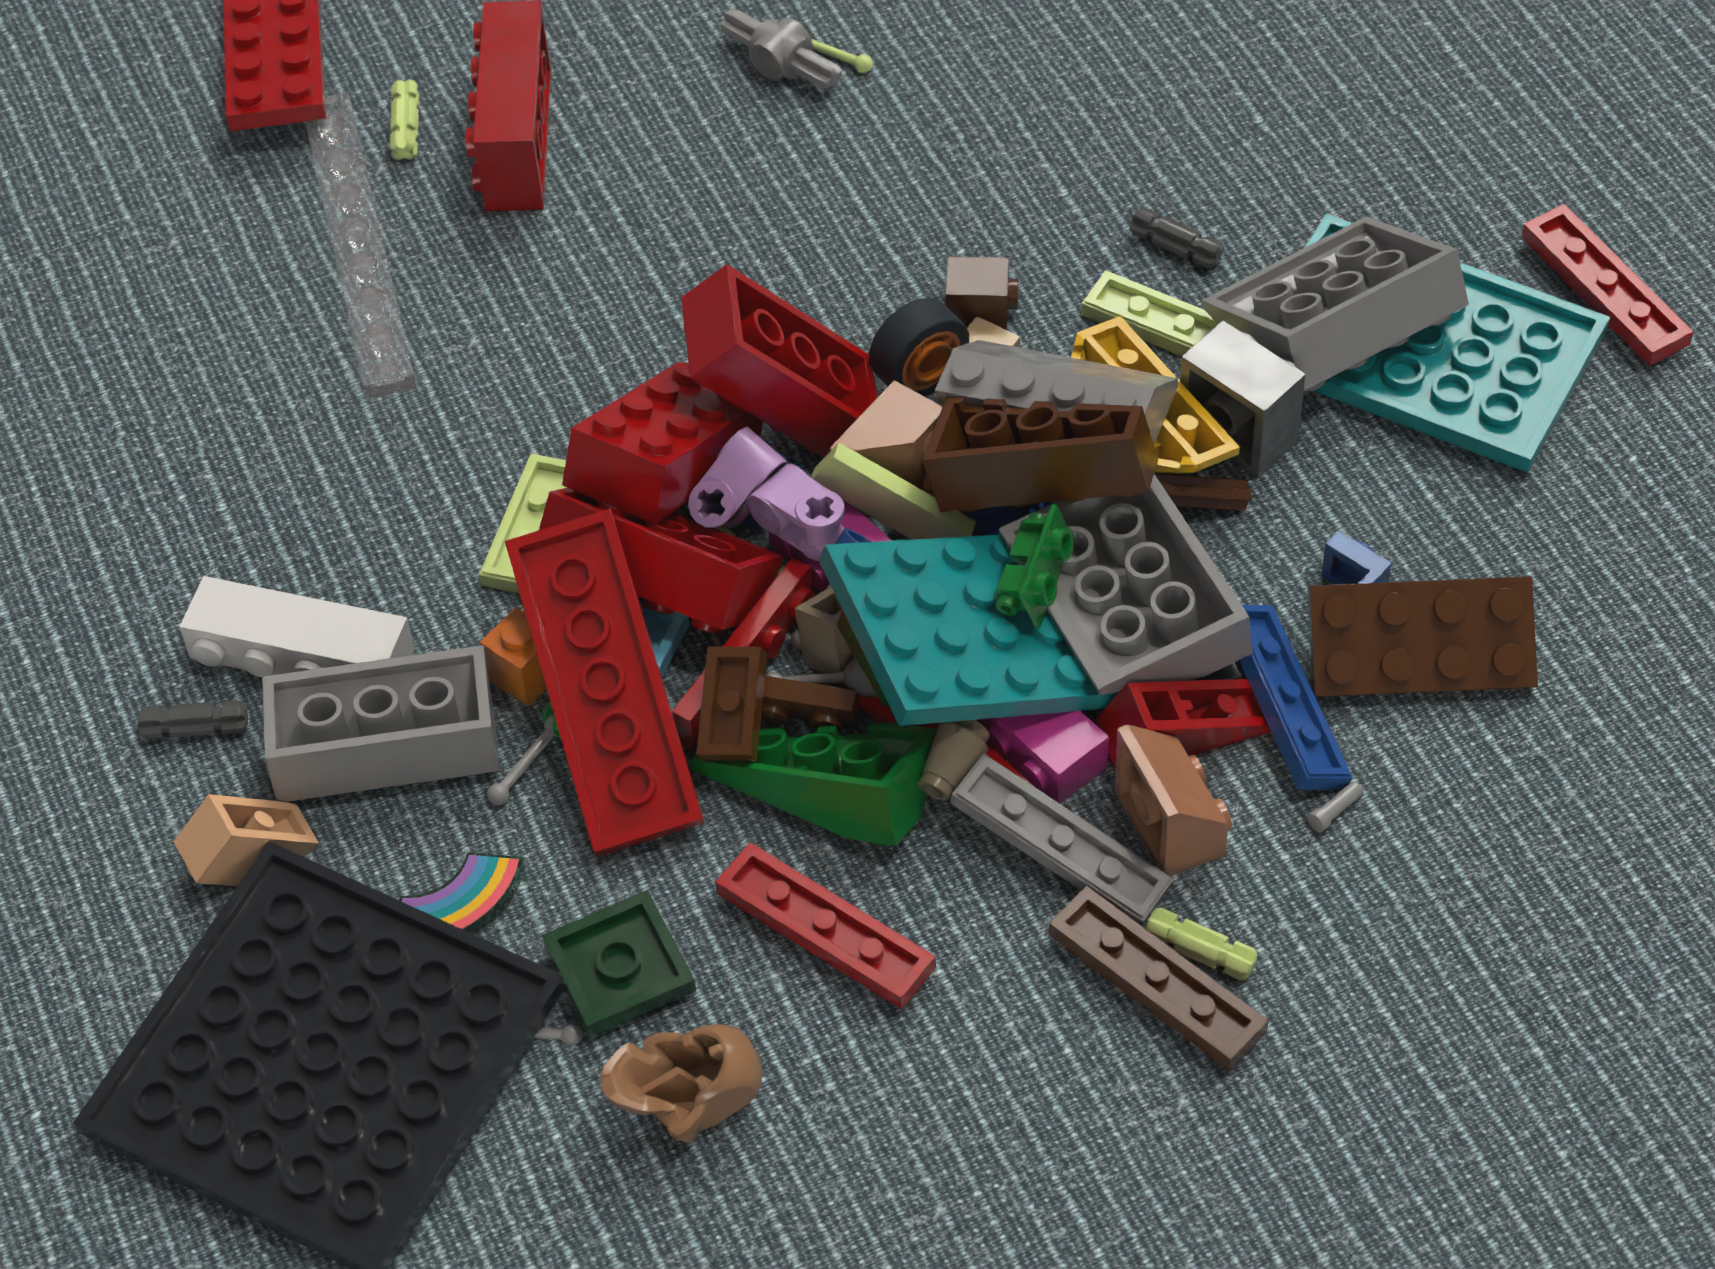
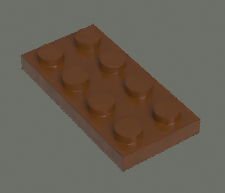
(1422, 636)

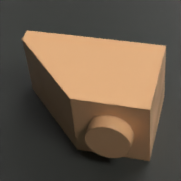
(232, 832)

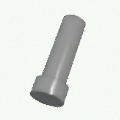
(1321, 817)

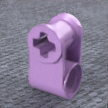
(737, 473)
(798, 510)

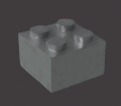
(1247, 393)

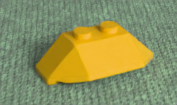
(1189, 434)

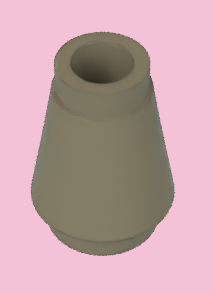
(952, 756)

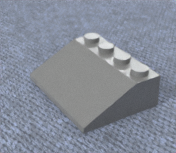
(1345, 298)
(1141, 594)

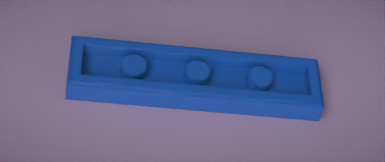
(1291, 706)

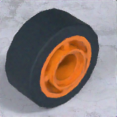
(916, 344)

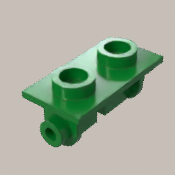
(1044, 547)

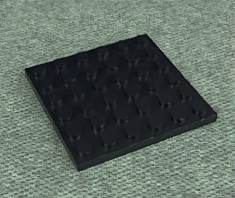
(321, 1059)

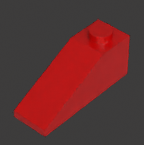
(1196, 712)

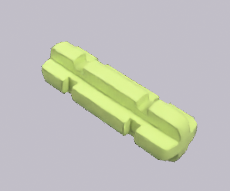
(404, 120)
(1202, 944)

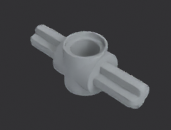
(781, 49)

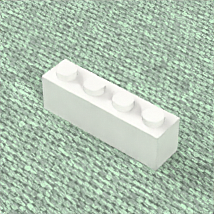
(284, 631)

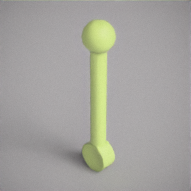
(862, 63)

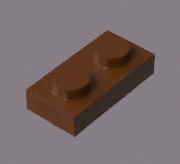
(810, 702)
(731, 704)

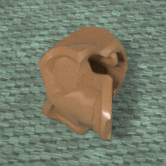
(685, 1078)

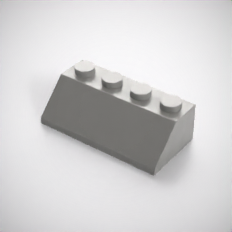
(1026, 376)
(379, 724)

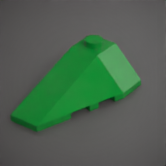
(844, 783)

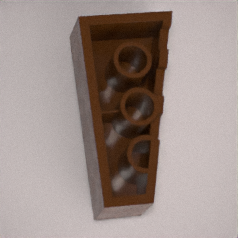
(1037, 454)

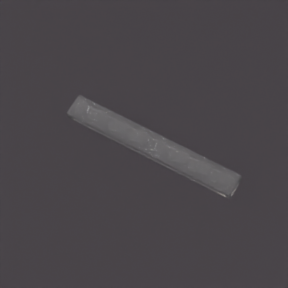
(360, 251)

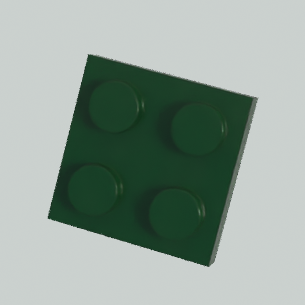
(619, 963)

